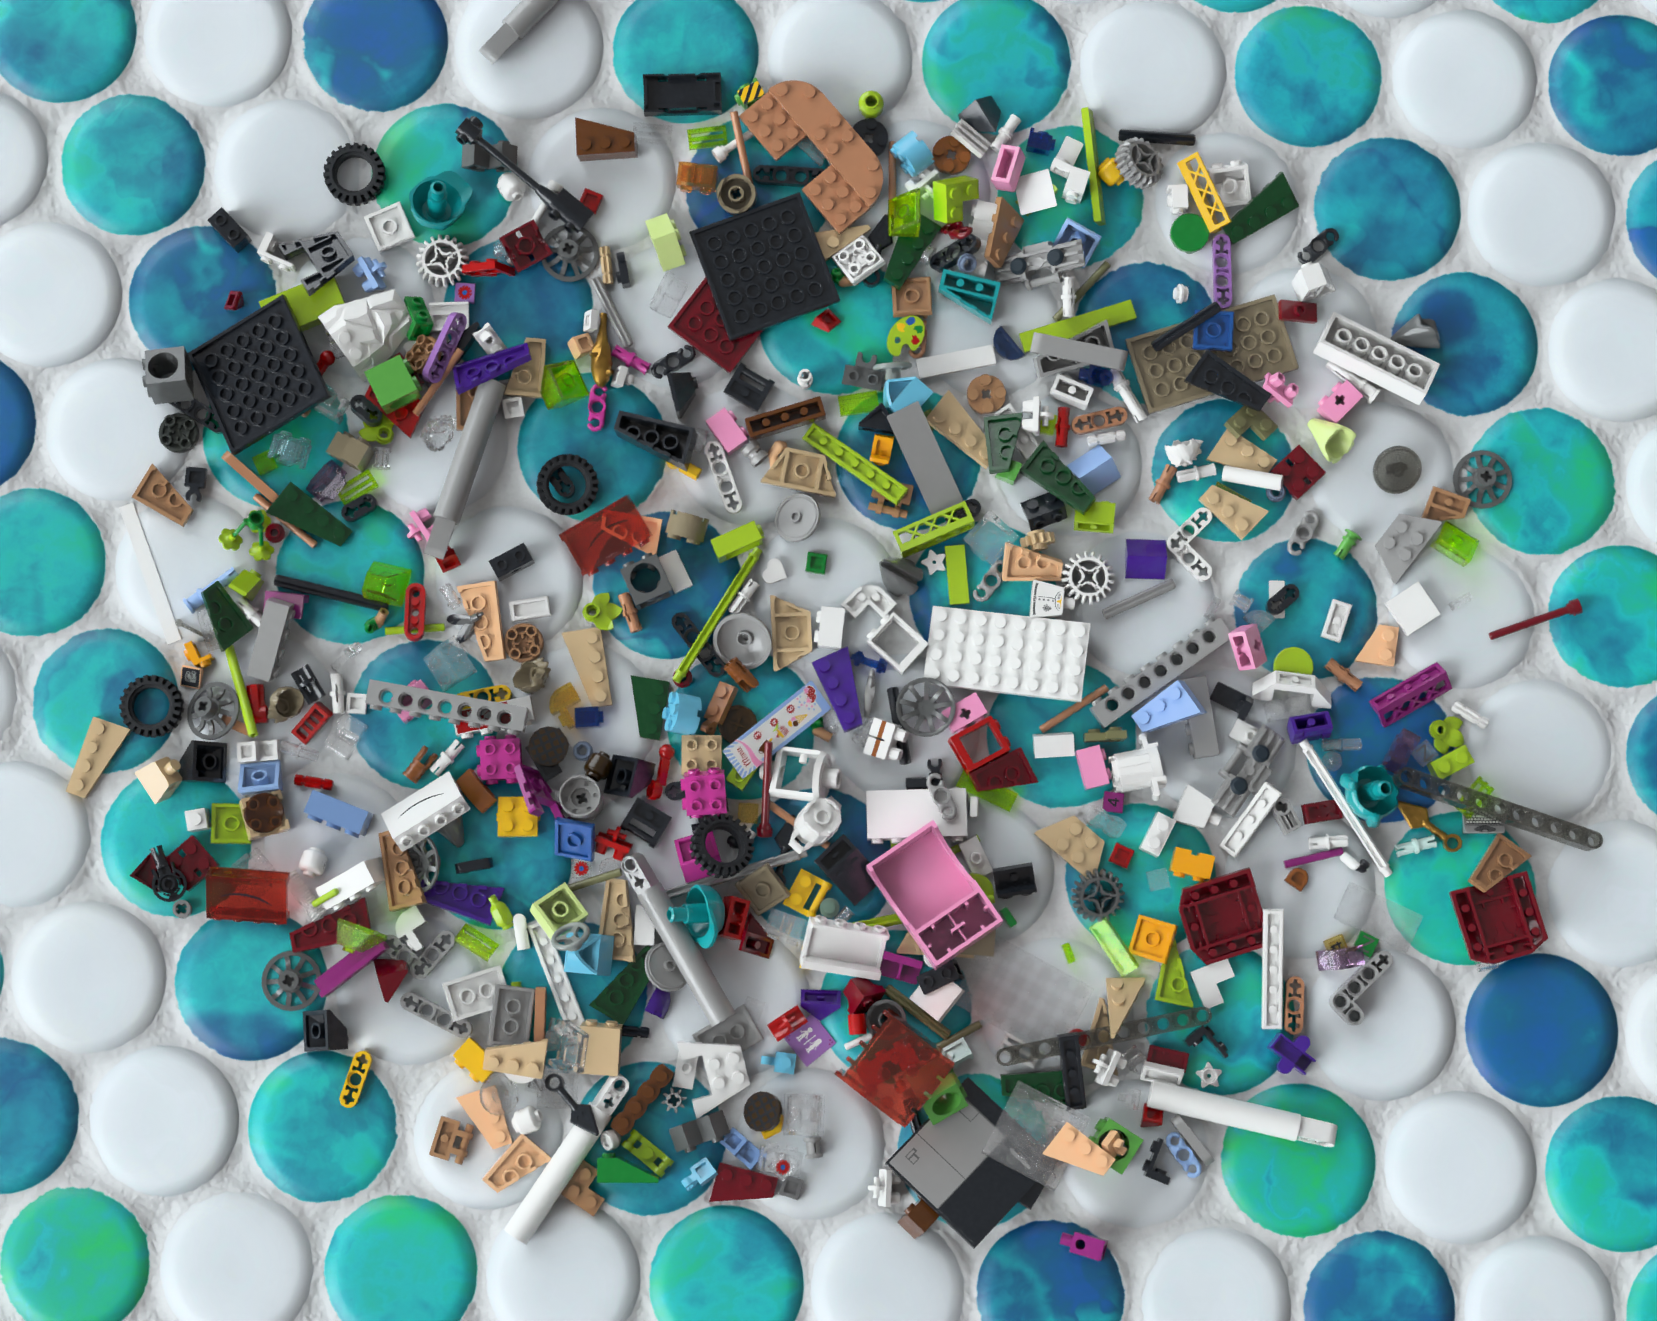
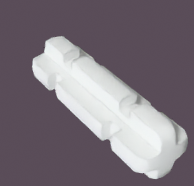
(1106, 438)
(1470, 714)

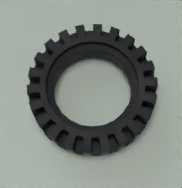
(344, 154)
(567, 508)
(132, 692)
(709, 863)

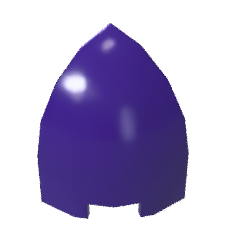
(659, 1003)

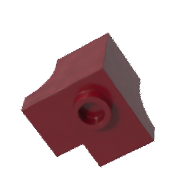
(862, 994)

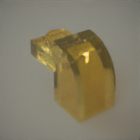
(561, 700)

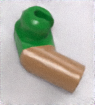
(839, 278)
(376, 622)
(819, 731)

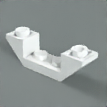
(1295, 682)

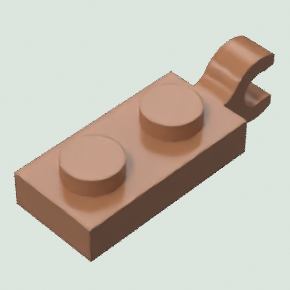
(718, 707)

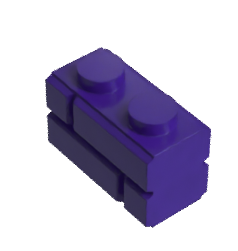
(1309, 727)

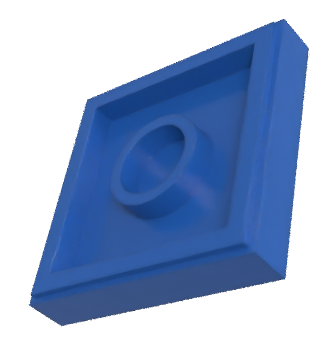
(1215, 333)
(574, 839)

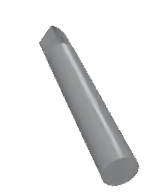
(515, 27)
(464, 466)
(677, 940)

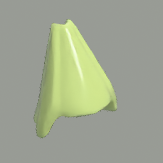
(1332, 438)

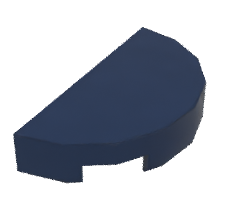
(1006, 346)

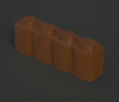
(638, 1104)

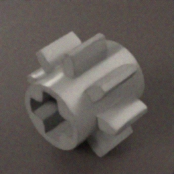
(670, 1105)

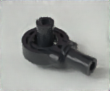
(167, 878)

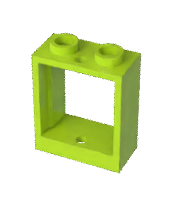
(737, 541)

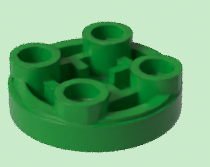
(1189, 233)

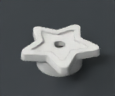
(934, 567)
(1214, 1075)

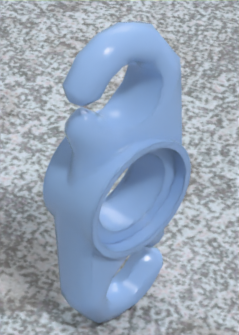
(1192, 1160)

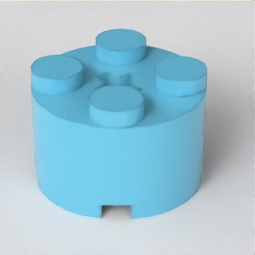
(912, 154)
(682, 713)

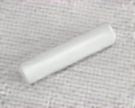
(855, 1042)

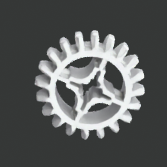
(436, 264)
(1100, 566)

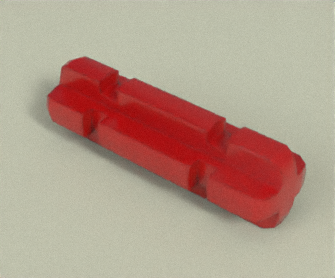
(313, 782)

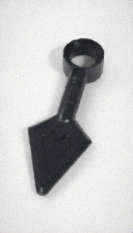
(880, 240)
(782, 840)
(581, 1114)

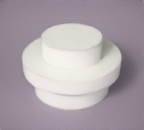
(1180, 293)

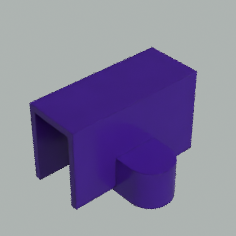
(1291, 1053)

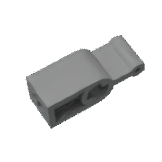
(1288, 819)

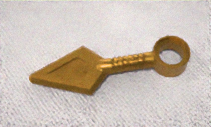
(1418, 818)

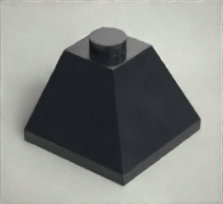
(682, 391)
(204, 762)
(628, 776)
(323, 1031)

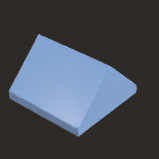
(1073, 231)
(1095, 469)
(260, 777)

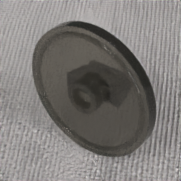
(1397, 469)

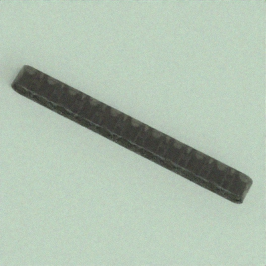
(1488, 809)
(1092, 1034)

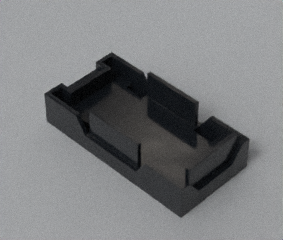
(682, 94)

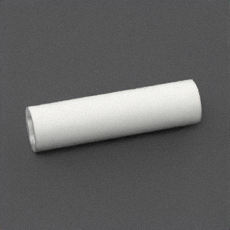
(1252, 478)

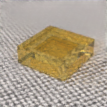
(748, 813)

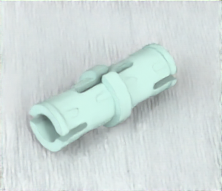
(1415, 846)

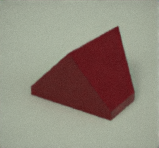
(143, 872)
(755, 939)
(390, 975)

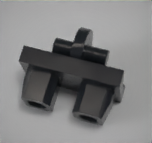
(308, 684)

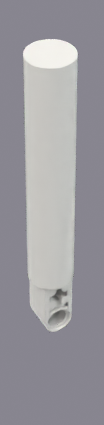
(1240, 1114)
(564, 1164)

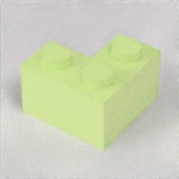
(665, 240)

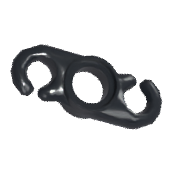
(1321, 238)
(664, 361)

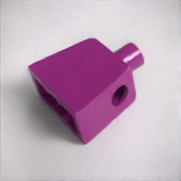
(1093, 1249)

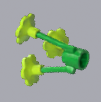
(257, 522)

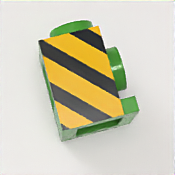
(749, 94)

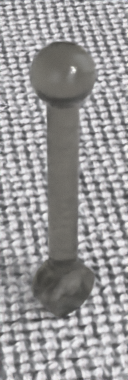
(179, 622)

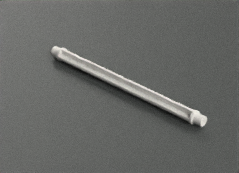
(1345, 808)

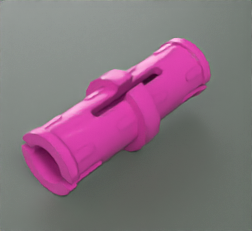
(630, 359)

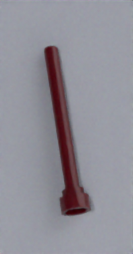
(1573, 607)
(765, 829)

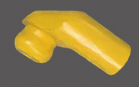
(776, 1130)

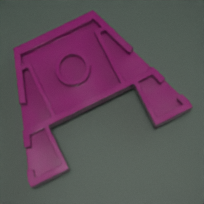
(536, 792)

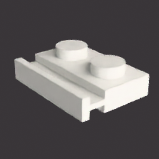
(441, 310)

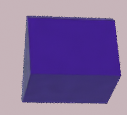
(1145, 559)

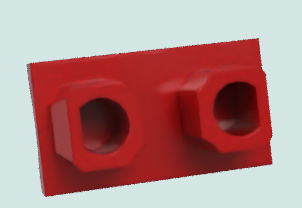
(614, 840)
(787, 1023)

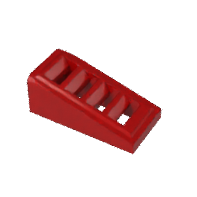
(322, 721)

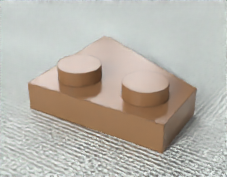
(1445, 505)

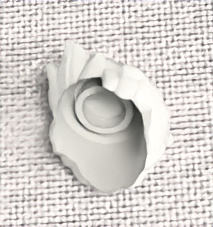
(1183, 452)

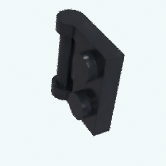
(746, 393)
(648, 816)

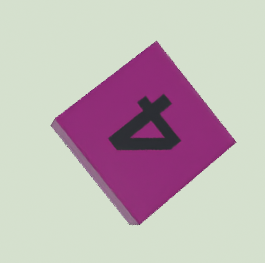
(1113, 802)

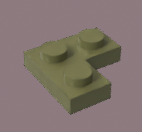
(1253, 419)
(1114, 734)

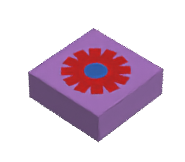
(465, 292)

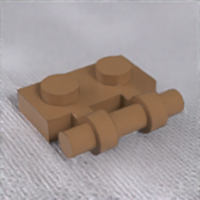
(896, 512)
(445, 1139)

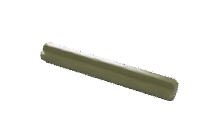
(917, 1012)

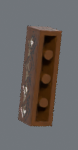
(785, 418)

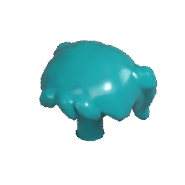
(1370, 793)

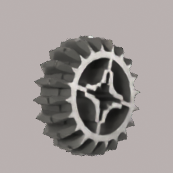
(1096, 887)

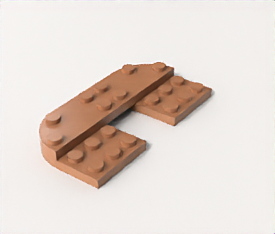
(799, 111)

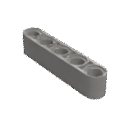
(1079, 351)

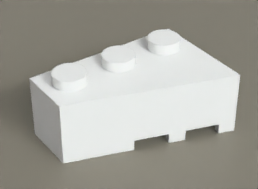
(1312, 282)
(353, 883)

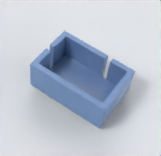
(338, 814)

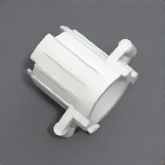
(1138, 769)
(816, 823)

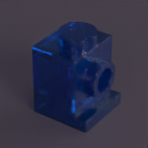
(1040, 142)

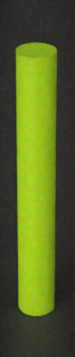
(428, 628)

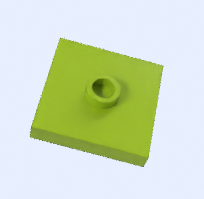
(227, 824)

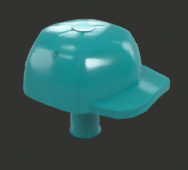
(440, 200)
(701, 913)

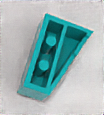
(971, 293)

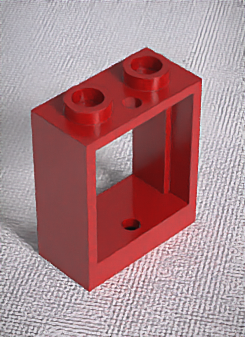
(961, 753)

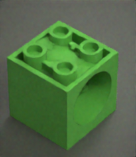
(394, 383)
(946, 1099)
(1132, 1142)

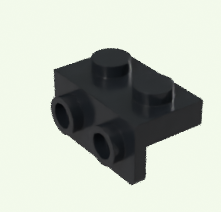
(1043, 511)
(1014, 880)

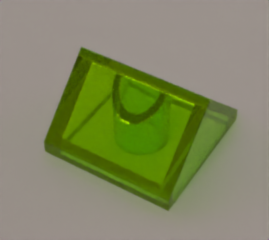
(904, 214)
(1455, 544)

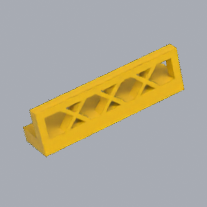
(1200, 194)

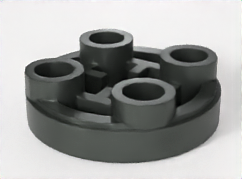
(178, 433)

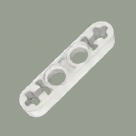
(722, 477)

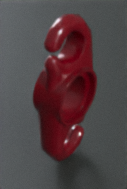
(956, 230)

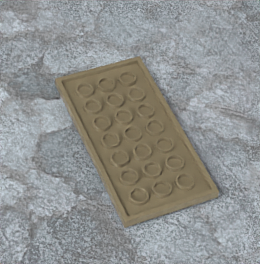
(1258, 348)

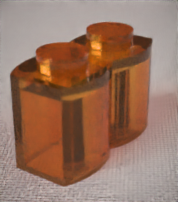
(697, 177)

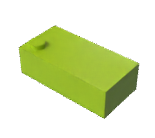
(307, 307)

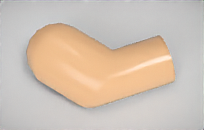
(775, 450)

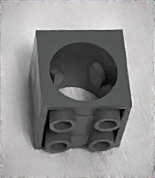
(177, 386)
(663, 588)

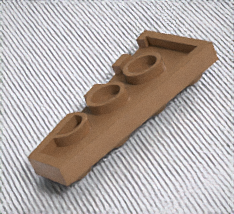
(400, 876)

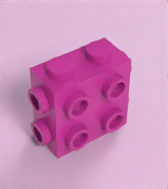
(498, 759)
(704, 792)

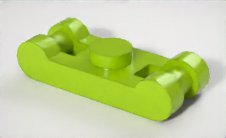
(647, 1152)

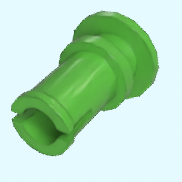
(1347, 543)

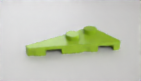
(1172, 983)

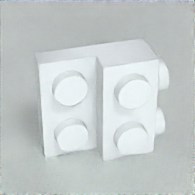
(1231, 183)

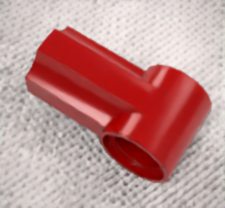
(256, 697)
(857, 1024)

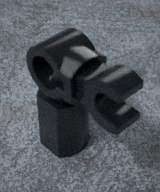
(920, 782)

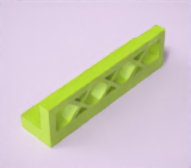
(935, 536)

